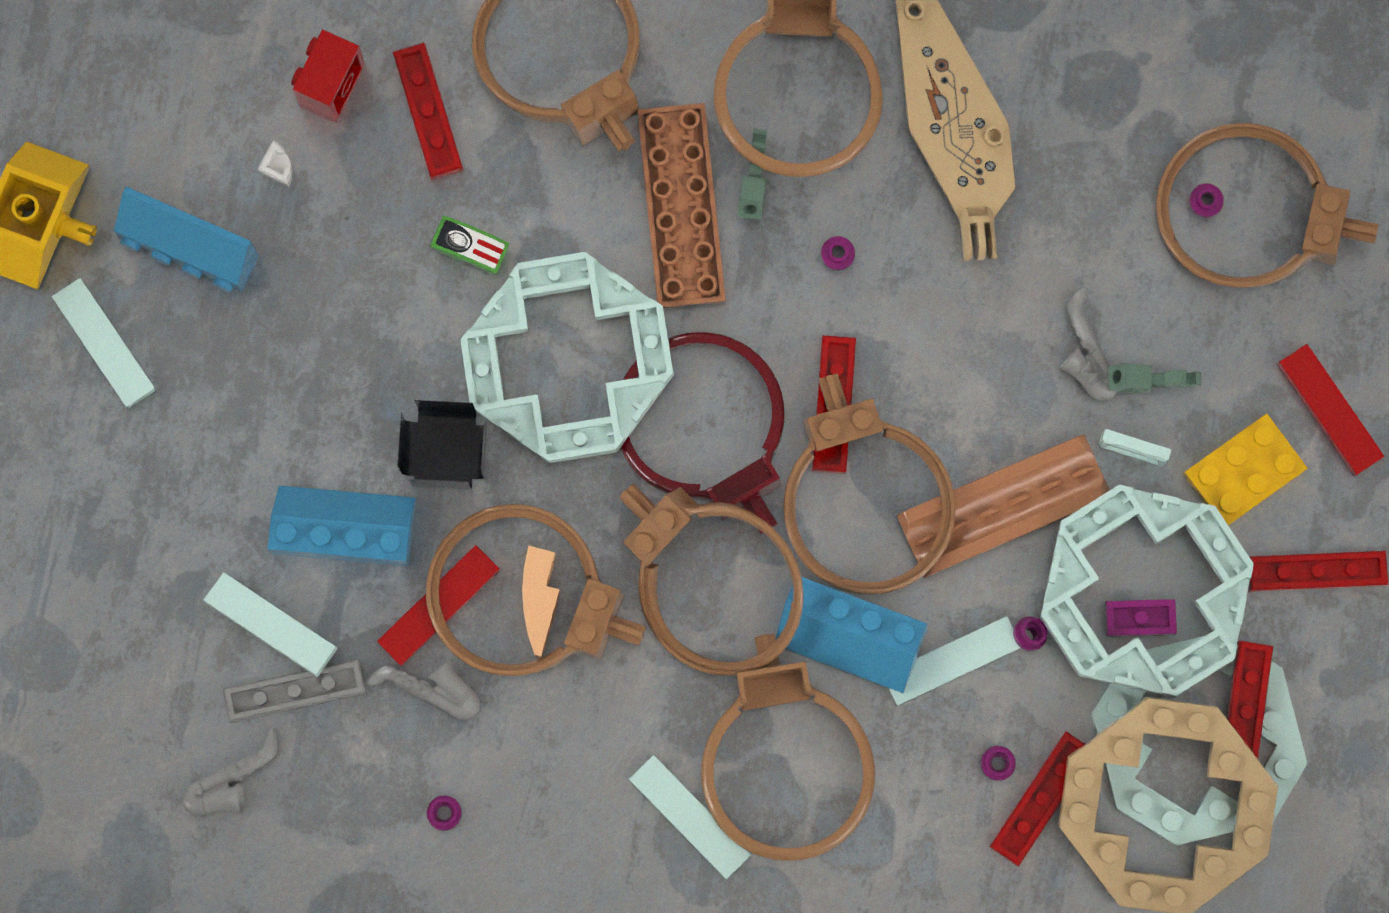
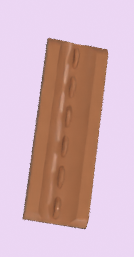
(681, 205)
(1008, 503)

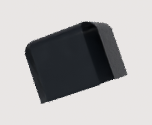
(443, 445)

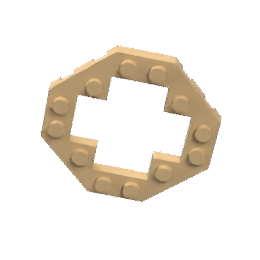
(1213, 866)

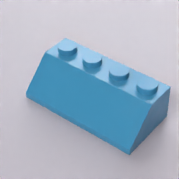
(184, 240)
(342, 525)
(855, 635)

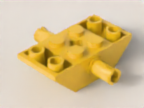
(50, 186)

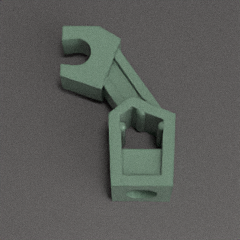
(753, 185)
(1139, 379)

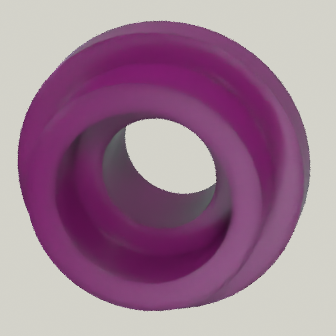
(1199, 207)
(838, 263)
(1037, 629)
(1009, 763)
(444, 801)

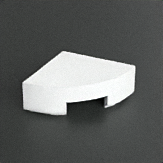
(277, 164)

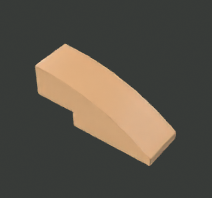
(538, 598)

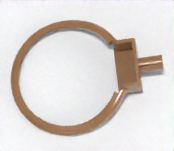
(801, 19)
(588, 113)
(1326, 219)
(843, 425)
(657, 530)
(594, 616)
(772, 687)

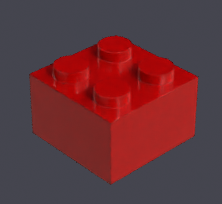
(328, 75)

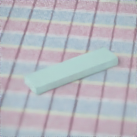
(104, 343)
(270, 624)
(958, 659)
(688, 817)

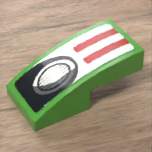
(469, 244)

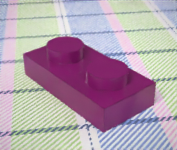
(1140, 618)

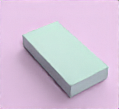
(1134, 448)

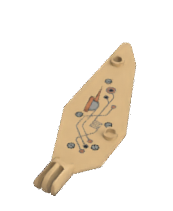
(955, 123)

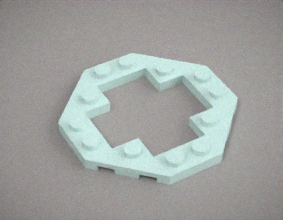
(626, 398)
(1132, 664)
(1217, 810)

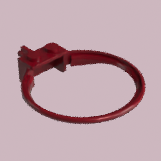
(750, 483)

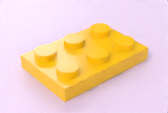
(1245, 469)

